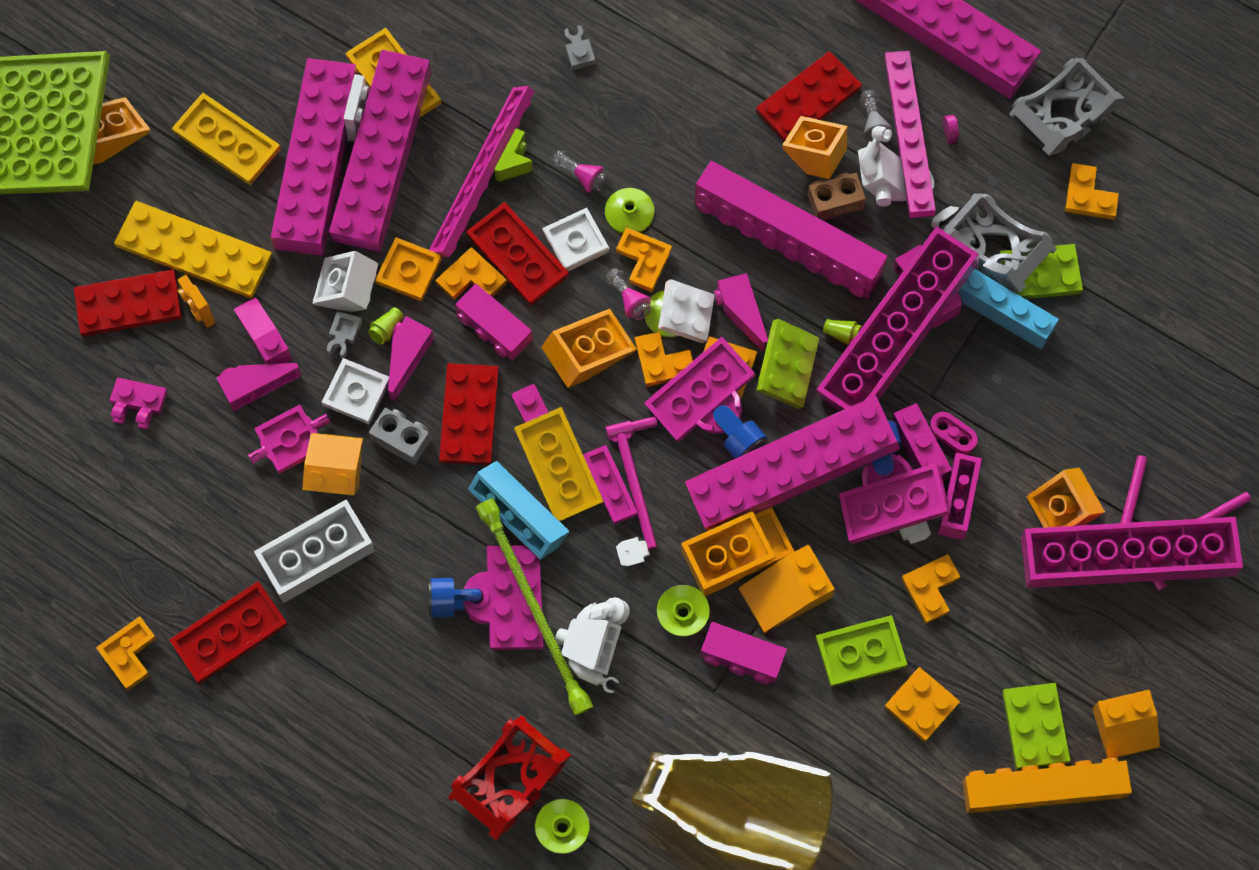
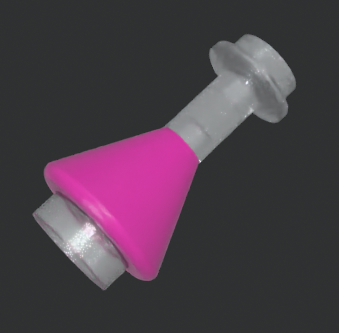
(589, 176)
(635, 303)

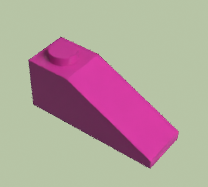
(741, 308)
(263, 333)
(408, 348)
(251, 382)

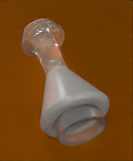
(874, 119)

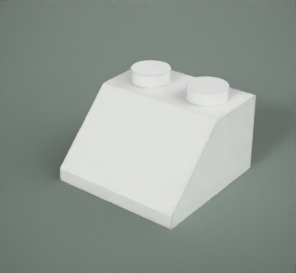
(346, 282)

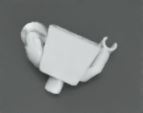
(882, 169)
(592, 641)

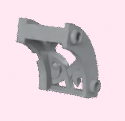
(1052, 136)
(1020, 237)

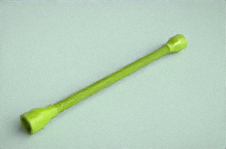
(578, 698)

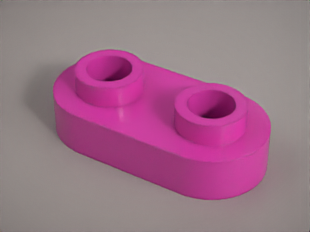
(955, 431)

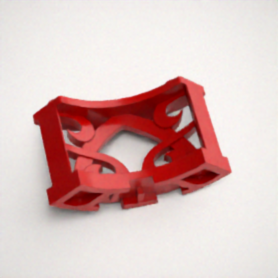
(506, 815)

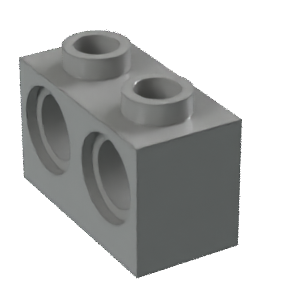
(396, 440)

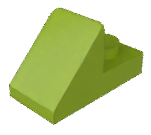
(512, 161)

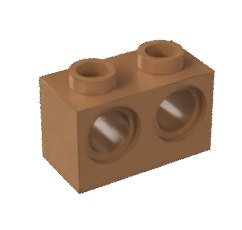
(839, 202)

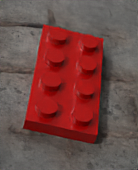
(809, 95)
(517, 253)
(127, 303)
(469, 414)
(228, 632)

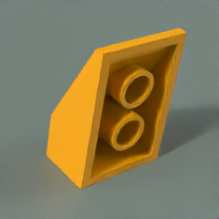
(118, 129)
(587, 347)
(727, 553)
(787, 589)

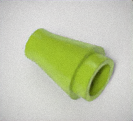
(382, 328)
(842, 330)

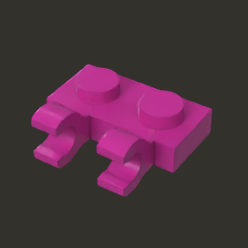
(137, 396)

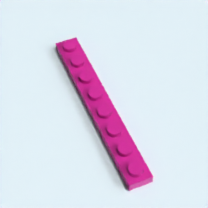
(909, 134)
(481, 171)

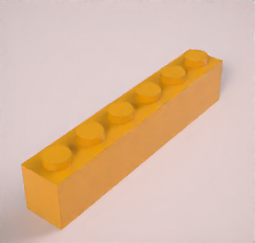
(1046, 786)

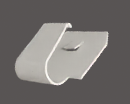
(943, 215)
(916, 532)
(632, 551)

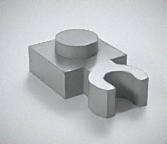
(579, 50)
(343, 330)

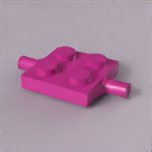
(286, 438)

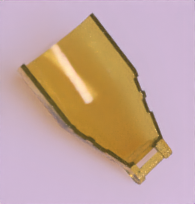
(744, 806)

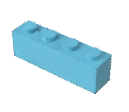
(1008, 309)
(519, 510)

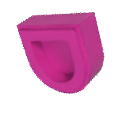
(951, 129)

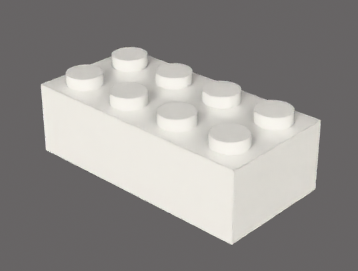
(314, 551)

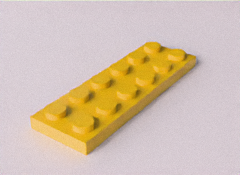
(193, 249)

